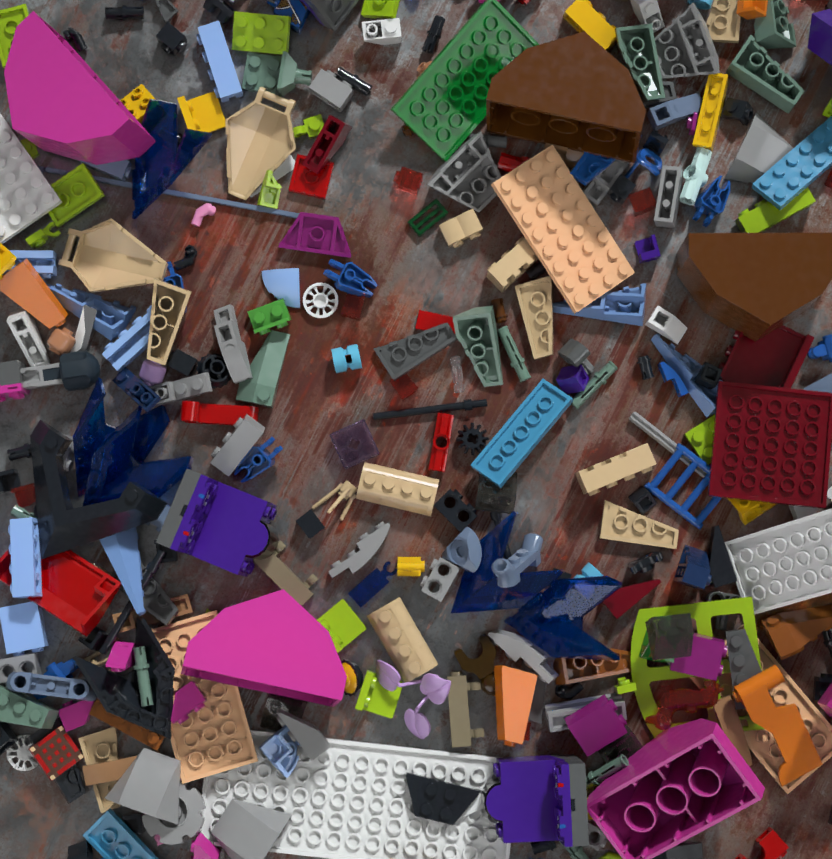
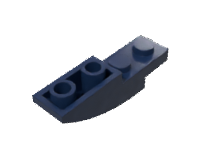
(136, 389)

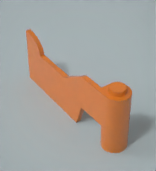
(782, 721)

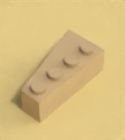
(512, 265)

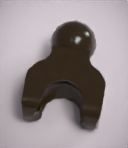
(481, 666)

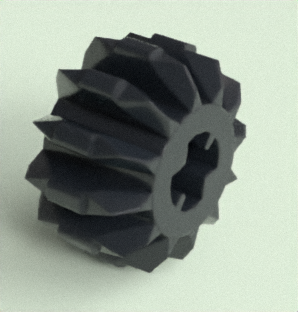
(474, 432)

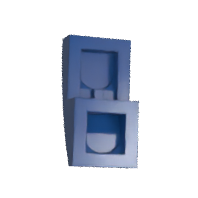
(669, 374)

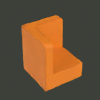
(752, 8)

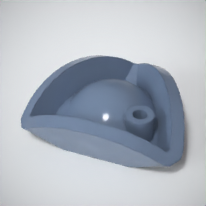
(464, 551)

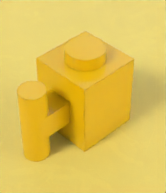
(410, 566)

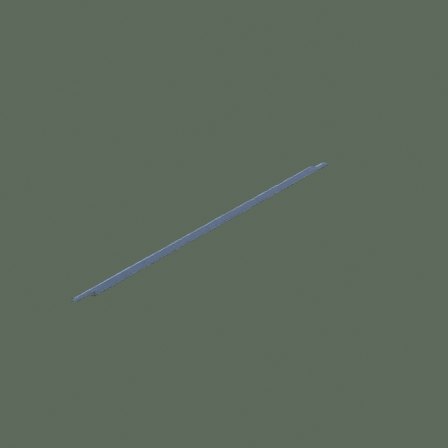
(184, 194)

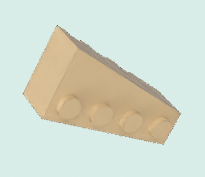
(166, 315)
(616, 468)

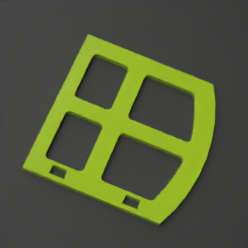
(702, 613)

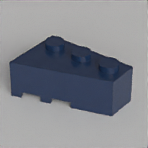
(693, 568)

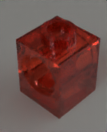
(408, 180)

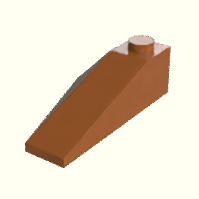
(794, 629)
(580, 670)

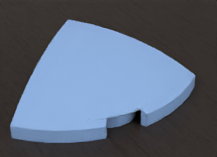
(283, 284)
(281, 751)

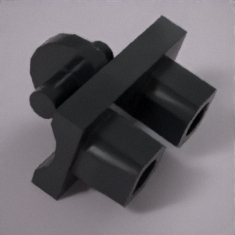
(226, 12)

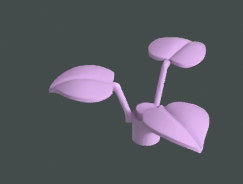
(431, 685)

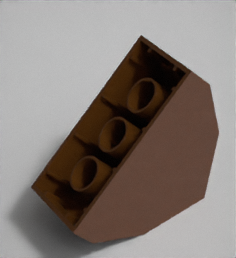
(568, 97)
(755, 277)

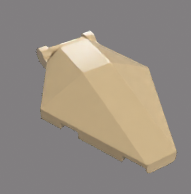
(257, 142)
(111, 258)

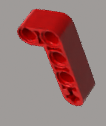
(215, 413)

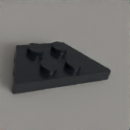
(439, 799)

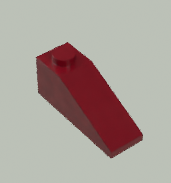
(327, 143)
(628, 596)

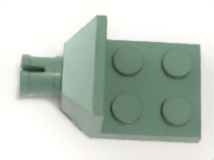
(274, 73)

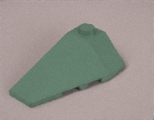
(774, 29)
(641, 56)
(479, 337)
(266, 371)

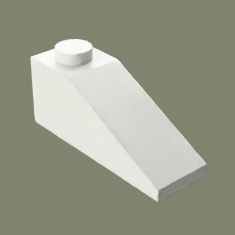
(28, 337)

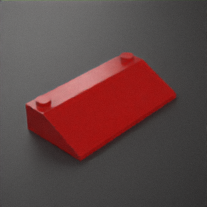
(71, 589)

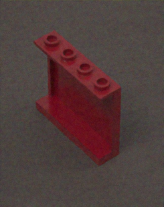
(768, 361)

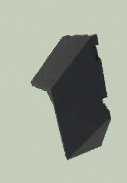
(121, 693)

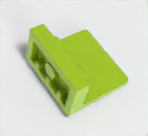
(342, 624)
(376, 698)

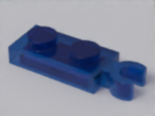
(371, 585)

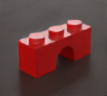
(771, 845)

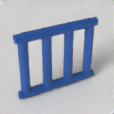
(667, 498)

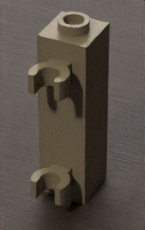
(285, 577)
(459, 710)

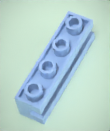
(220, 61)
(42, 260)
(130, 343)
(25, 558)

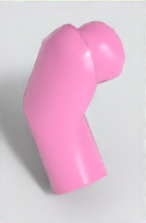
(206, 209)

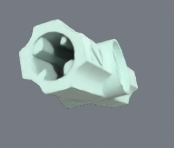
(695, 176)

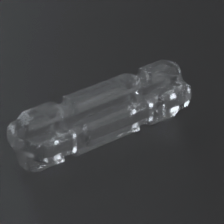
(457, 374)

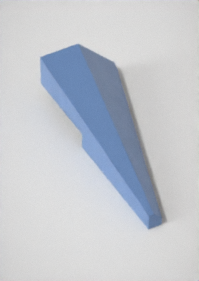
(618, 306)
(110, 317)
(688, 370)
(126, 561)

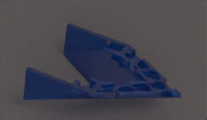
(162, 161)
(94, 431)
(115, 466)
(480, 589)
(556, 618)

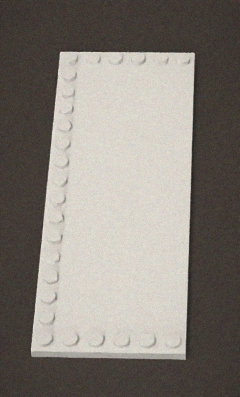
(359, 802)

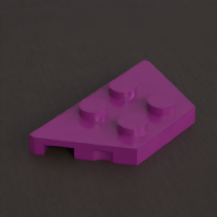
(317, 234)

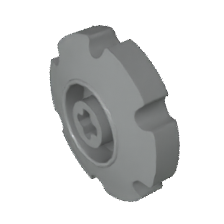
(189, 817)

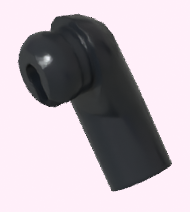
(568, 692)

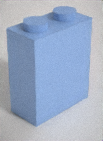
(23, 628)

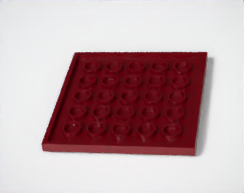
(771, 445)

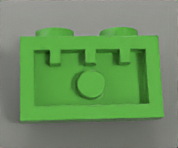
(269, 316)

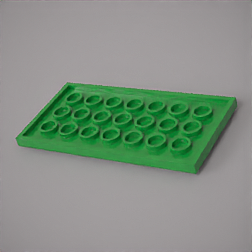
(453, 89)

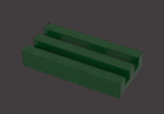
(415, 227)

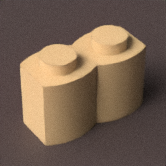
(461, 228)

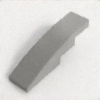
(602, 183)

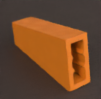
(32, 294)
(513, 703)

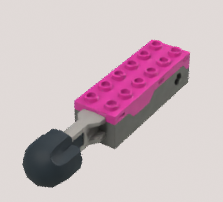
(75, 372)

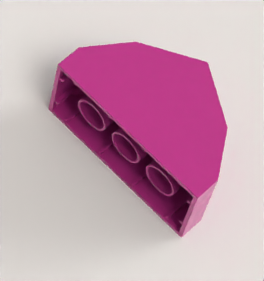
(64, 102)
(269, 648)
(673, 790)

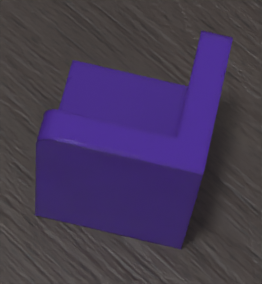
(647, 249)
(572, 379)

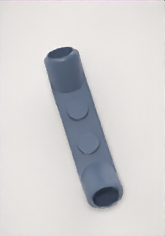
(509, 569)
(50, 686)

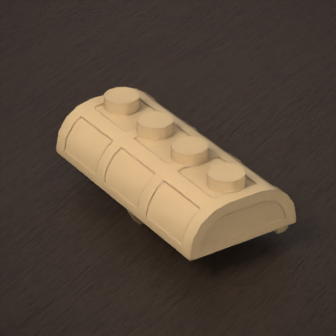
(397, 489)
(402, 640)

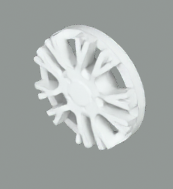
(320, 300)
(22, 754)

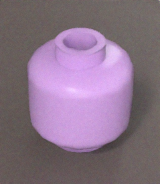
(152, 372)

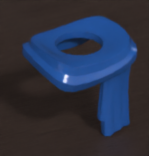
(640, 159)

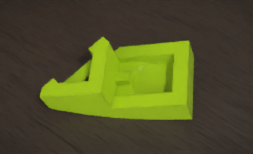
(269, 191)

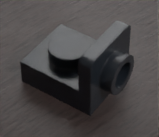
(821, 684)

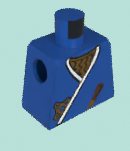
(293, 8)

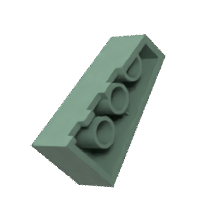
(764, 76)
(25, 710)

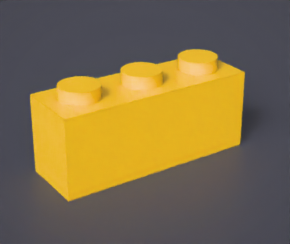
(585, 18)

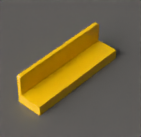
(711, 111)

